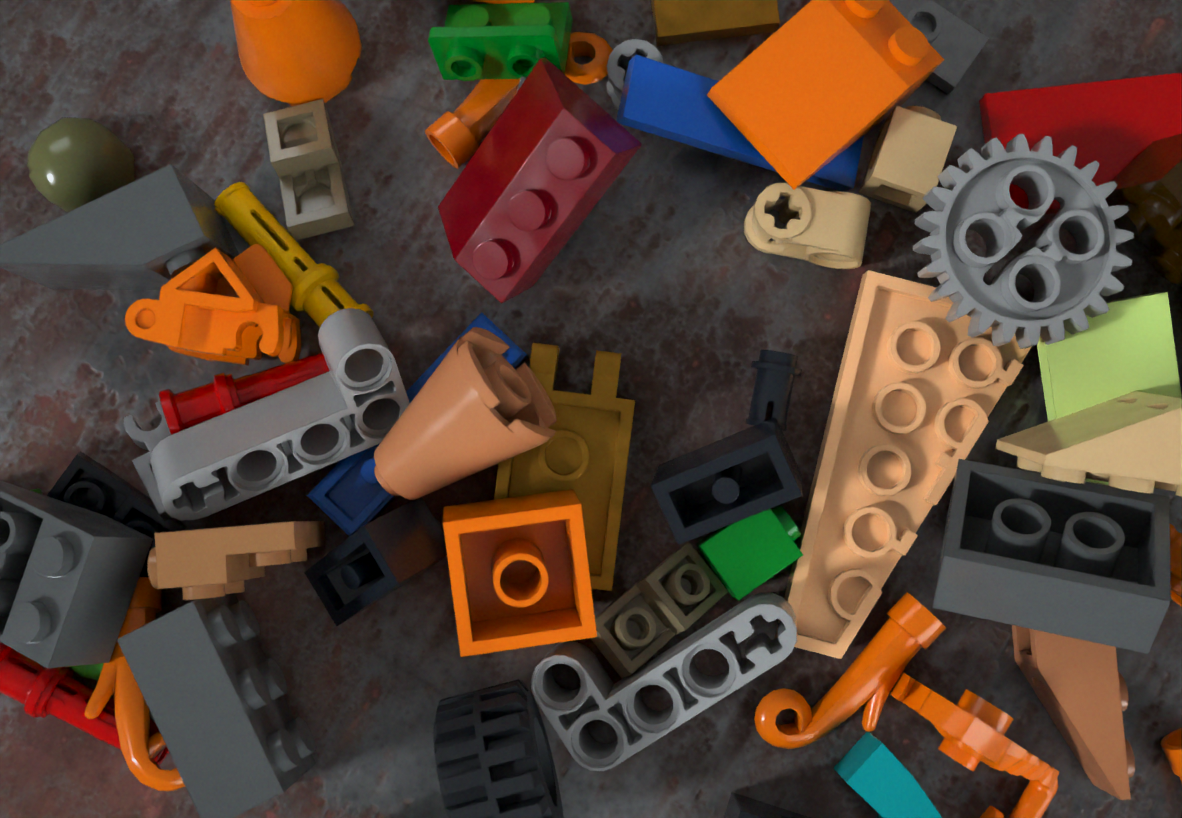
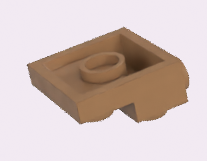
(220, 559)

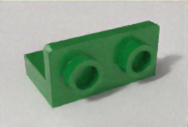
(501, 39)

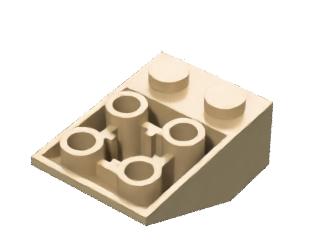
(1122, 441)

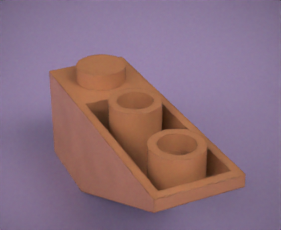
(1084, 699)

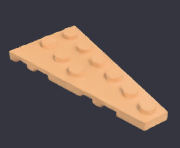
(898, 422)

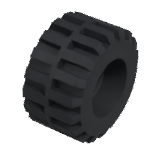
(495, 755)

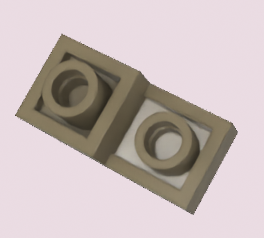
(656, 610)

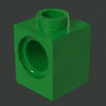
(751, 550)

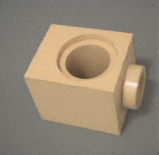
(908, 157)

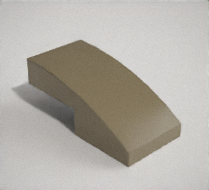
(308, 169)

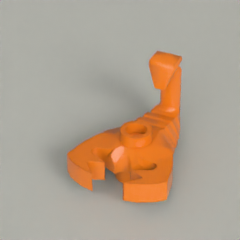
(976, 733)

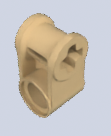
(819, 226)

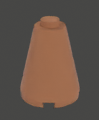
(464, 419)

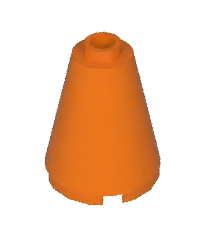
(296, 47)

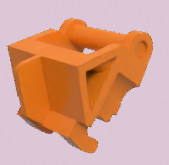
(223, 310)

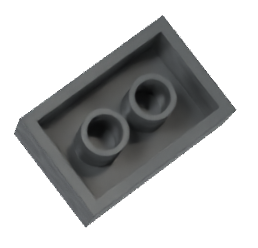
(1056, 556)
(219, 705)

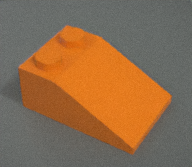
(824, 82)

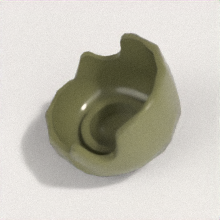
(78, 162)

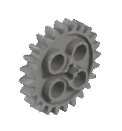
(1063, 282)

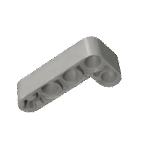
(289, 430)
(673, 670)

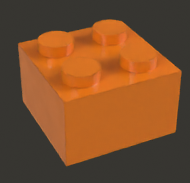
(519, 572)

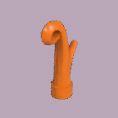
(460, 132)
(865, 681)
(130, 707)

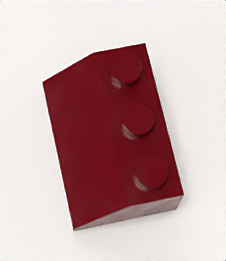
(532, 182)

